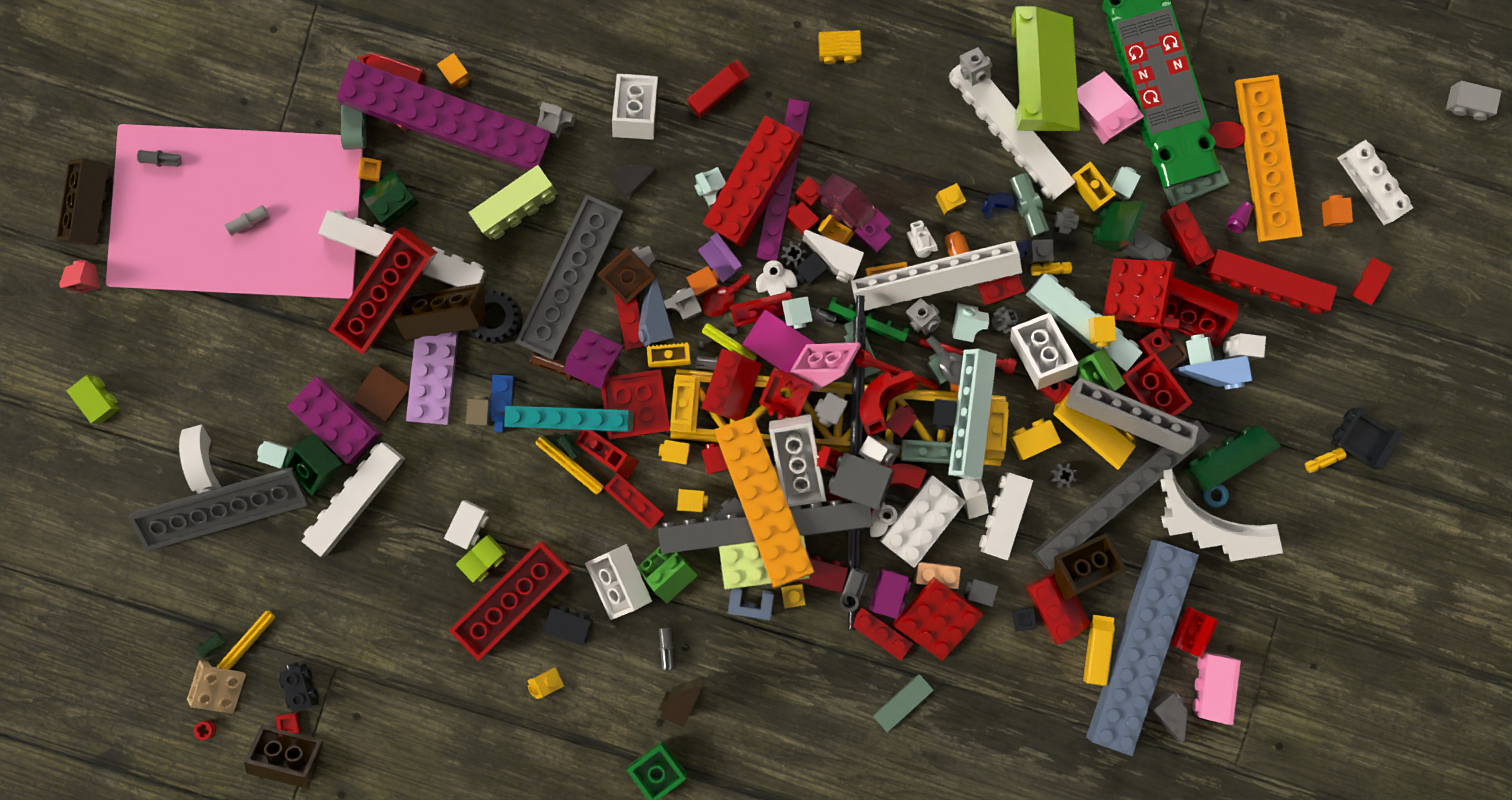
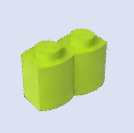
(481, 559)

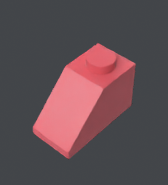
(80, 277)

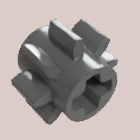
(1066, 220)
(789, 258)
(1004, 319)
(1057, 473)

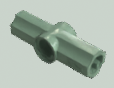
(1029, 204)

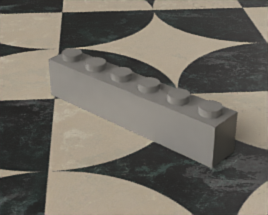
(1132, 416)

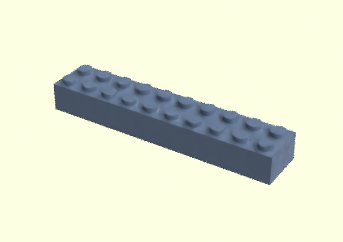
(1142, 647)

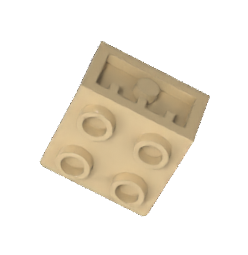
(215, 688)

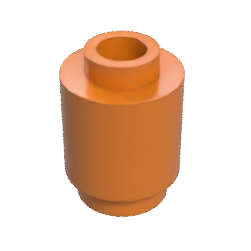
(956, 243)

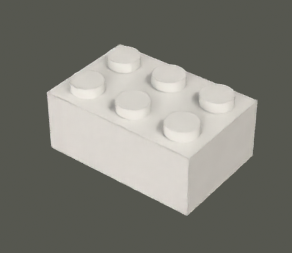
(1043, 351)

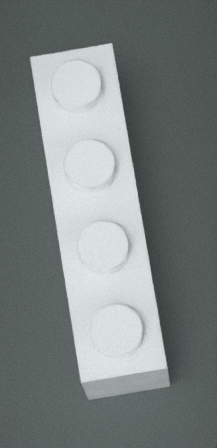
(1006, 515)

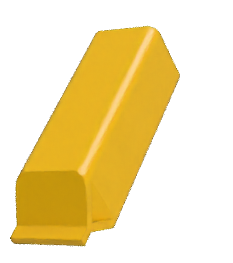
(1099, 650)

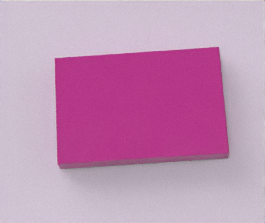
(776, 341)

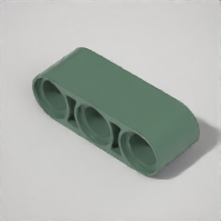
(353, 128)

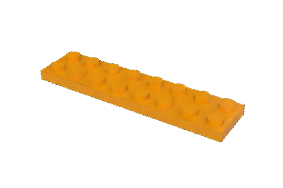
(1268, 158)
(763, 502)

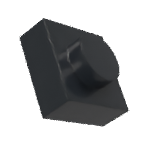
(1024, 619)

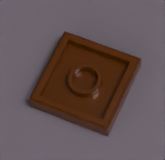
(627, 275)
(381, 393)

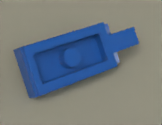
(501, 396)

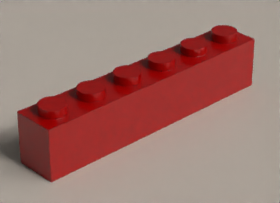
(1270, 281)

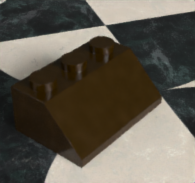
(1087, 566)
(679, 702)
(285, 758)

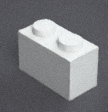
(1244, 345)
(467, 524)

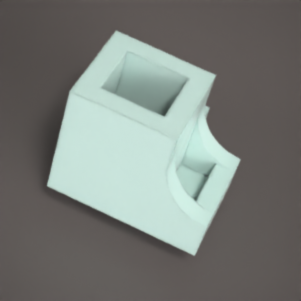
(709, 185)
(968, 322)

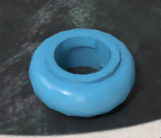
(1223, 497)

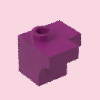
(873, 233)

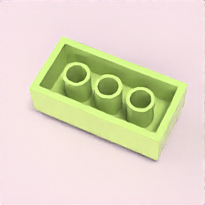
(513, 203)
(744, 565)

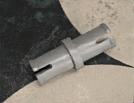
(246, 220)

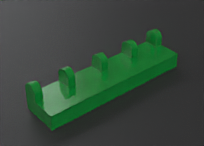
(871, 324)

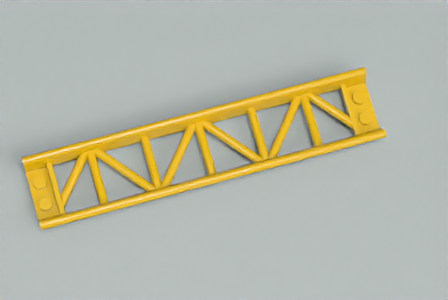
(688, 393)

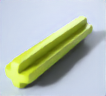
(727, 342)

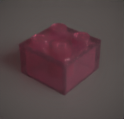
(846, 202)

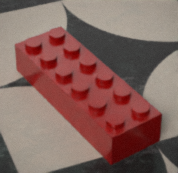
(753, 181)
(382, 290)
(510, 600)

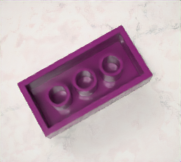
(334, 420)

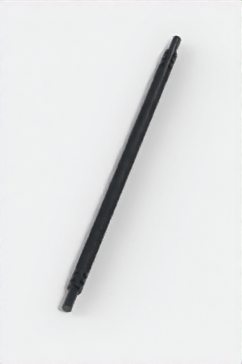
(858, 382)

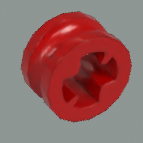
(199, 734)

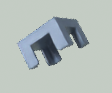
(749, 608)

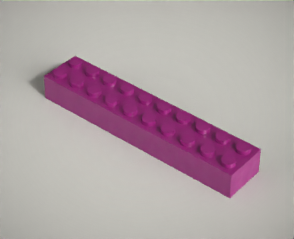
(443, 116)

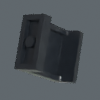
(1365, 439)

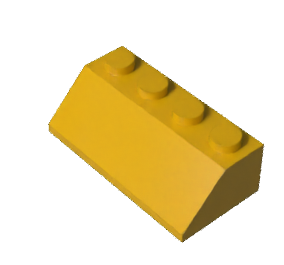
(1105, 439)

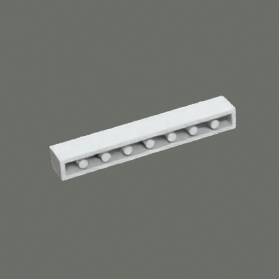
(1025, 145)
(373, 240)
(938, 275)

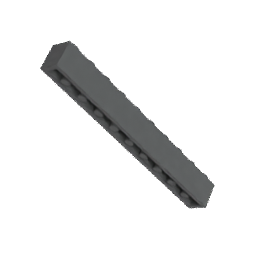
(1113, 500)
(737, 529)

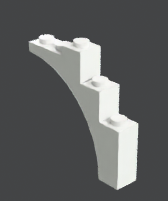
(1237, 539)

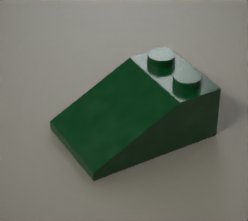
(1117, 225)

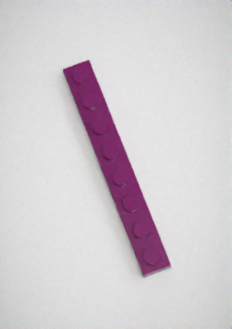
(778, 205)

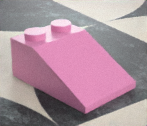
(1107, 107)
(824, 362)

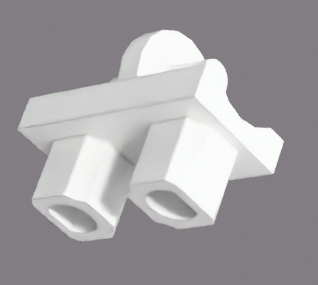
(921, 239)

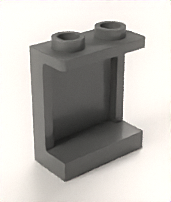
(861, 481)

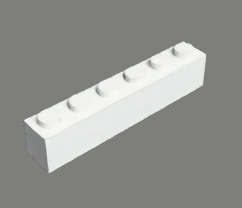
(353, 499)

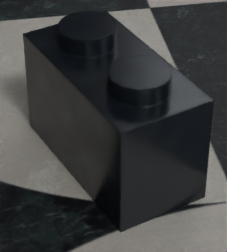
(568, 624)

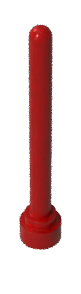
(865, 359)
(1006, 365)

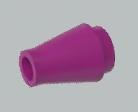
(1239, 219)

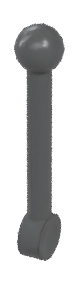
(701, 344)

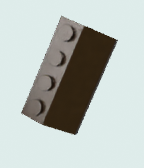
(82, 202)
(442, 311)

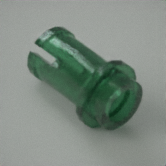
(568, 444)
(206, 649)

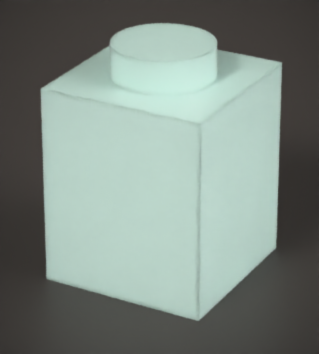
(1124, 183)
(797, 312)
(1200, 349)
(273, 454)

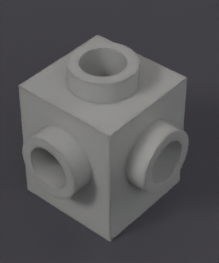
(975, 66)
(923, 316)

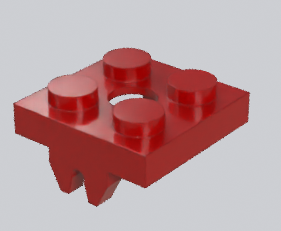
(782, 405)

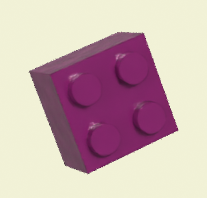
(593, 358)
(889, 593)

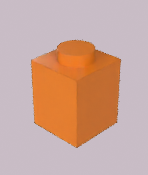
(1337, 211)
(703, 281)

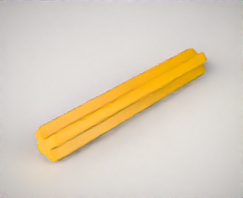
(570, 465)
(247, 640)

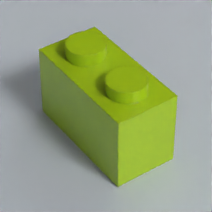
(93, 399)

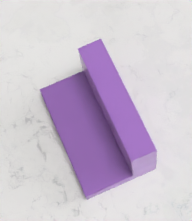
(720, 258)

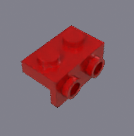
(1194, 632)

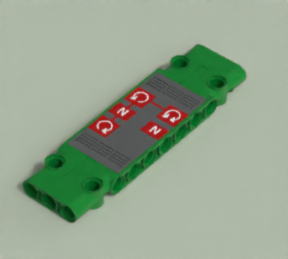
(1162, 88)

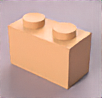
(946, 574)

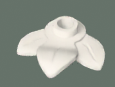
(775, 283)
(879, 523)

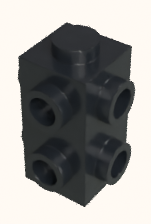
(298, 687)

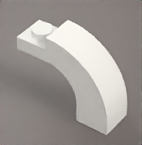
(194, 457)

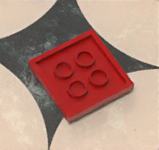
(1139, 290)
(638, 393)
(938, 618)

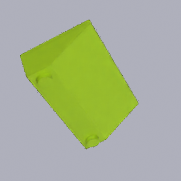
(1045, 70)

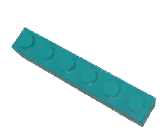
(569, 418)

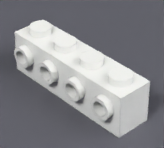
(1375, 182)

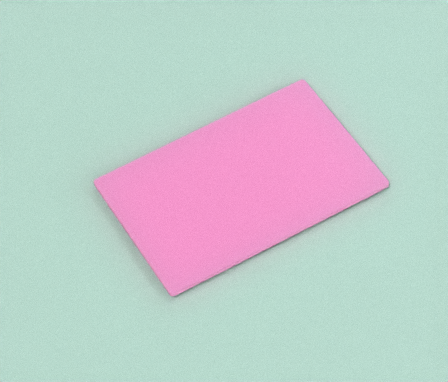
(173, 218)

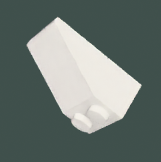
(634, 106)
(839, 258)

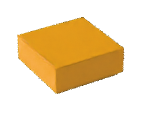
(369, 169)

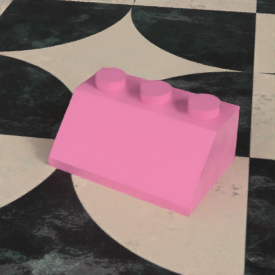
(1216, 688)

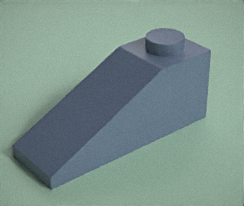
(654, 322)

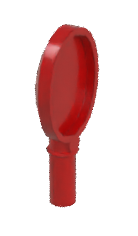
(1227, 134)
(721, 298)

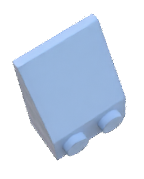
(1227, 372)

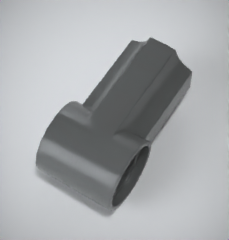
(853, 587)

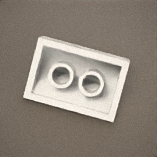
(618, 582)

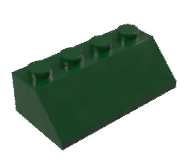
(1230, 457)

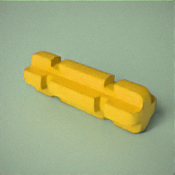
(1051, 268)
(1325, 460)

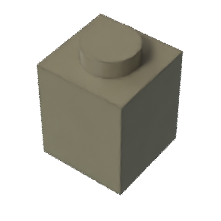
(478, 411)

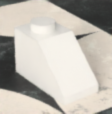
(974, 495)

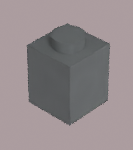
(1040, 252)
(980, 591)

